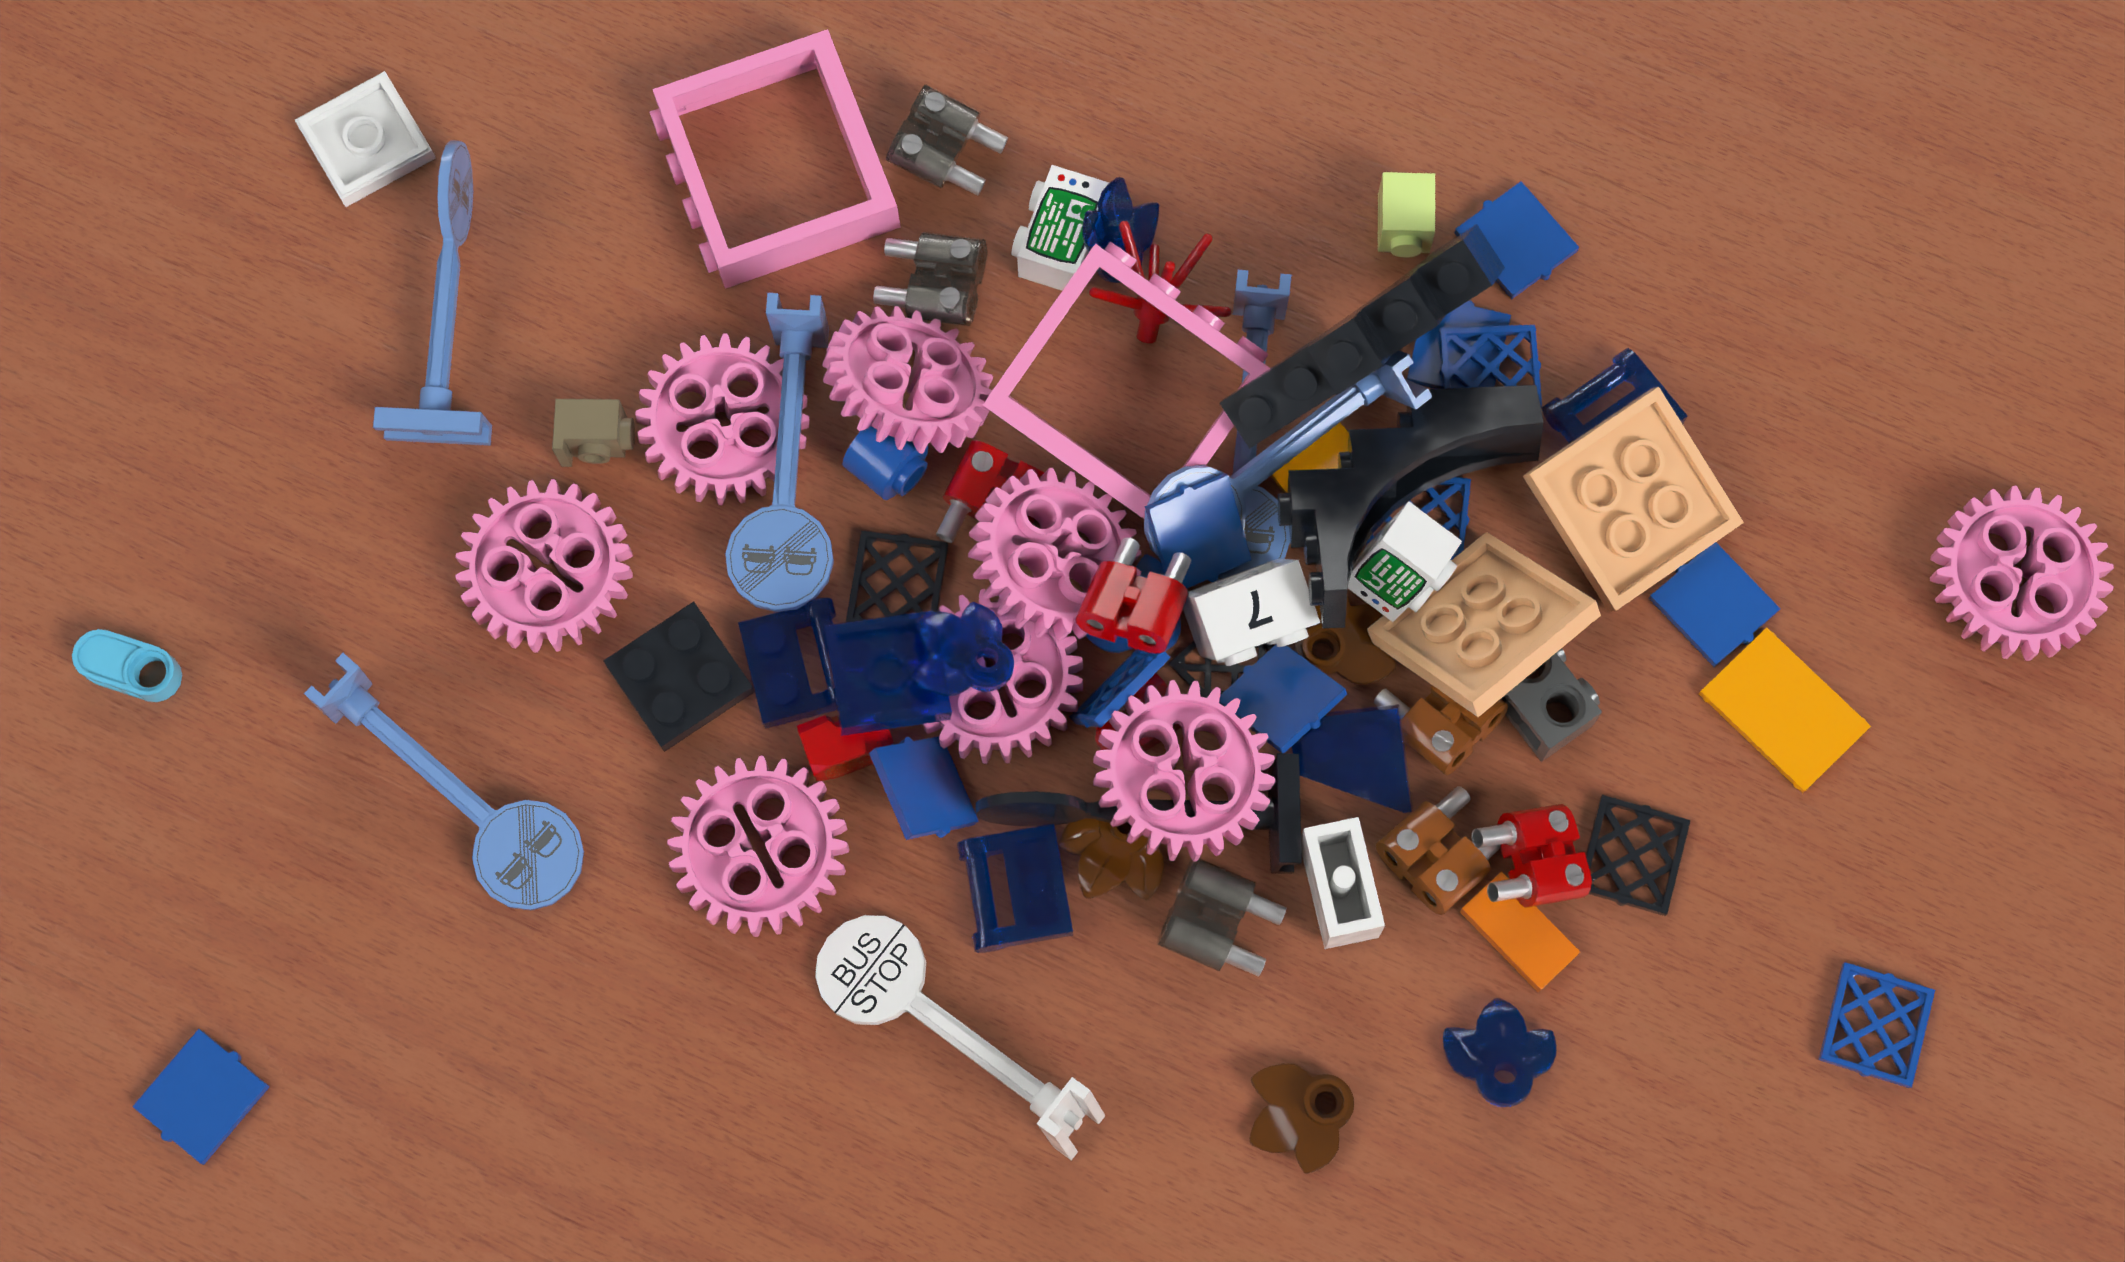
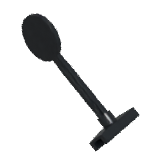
(1280, 817)

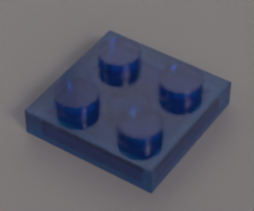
(873, 673)

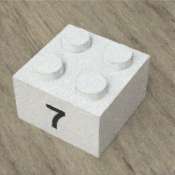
(1250, 610)

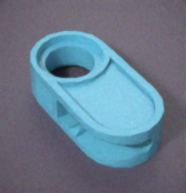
(117, 662)

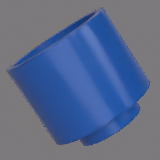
(883, 465)

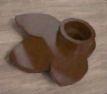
(1352, 649)
(1110, 859)
(1292, 1118)

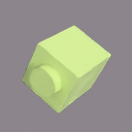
(1406, 213)

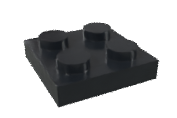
(679, 676)

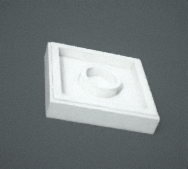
(365, 139)

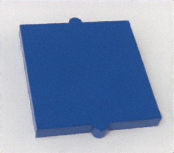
(1522, 237)
(1427, 351)
(1203, 526)
(1714, 604)
(1284, 695)
(923, 787)
(201, 1096)

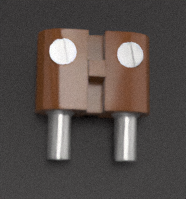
(1442, 727)
(1433, 855)

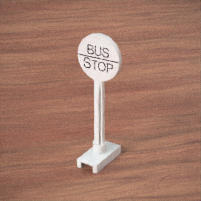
(876, 972)

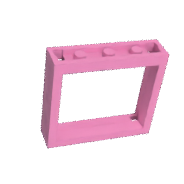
(809, 238)
(1160, 295)

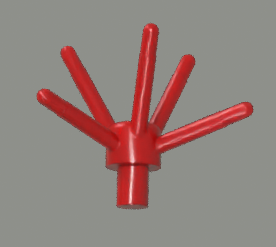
(1150, 316)

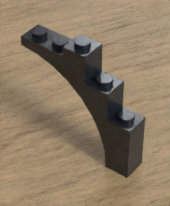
(1365, 337)
(1387, 467)

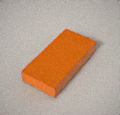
(1521, 936)

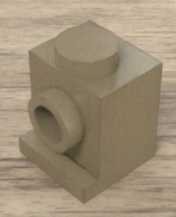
(591, 430)

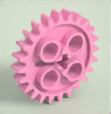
(872, 372)
(711, 374)
(1049, 552)
(2069, 585)
(514, 602)
(1036, 659)
(1232, 766)
(714, 869)

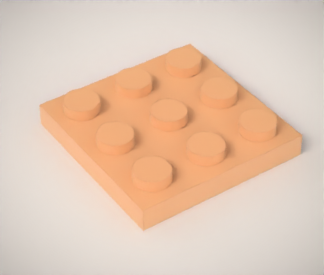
(1633, 499)
(1486, 625)

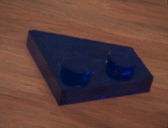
(1359, 755)

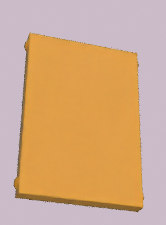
(1784, 710)

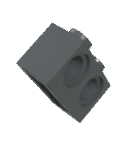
(1555, 684)

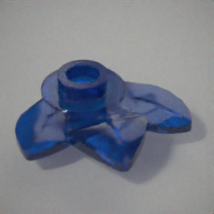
(1114, 207)
(957, 646)
(1499, 1045)

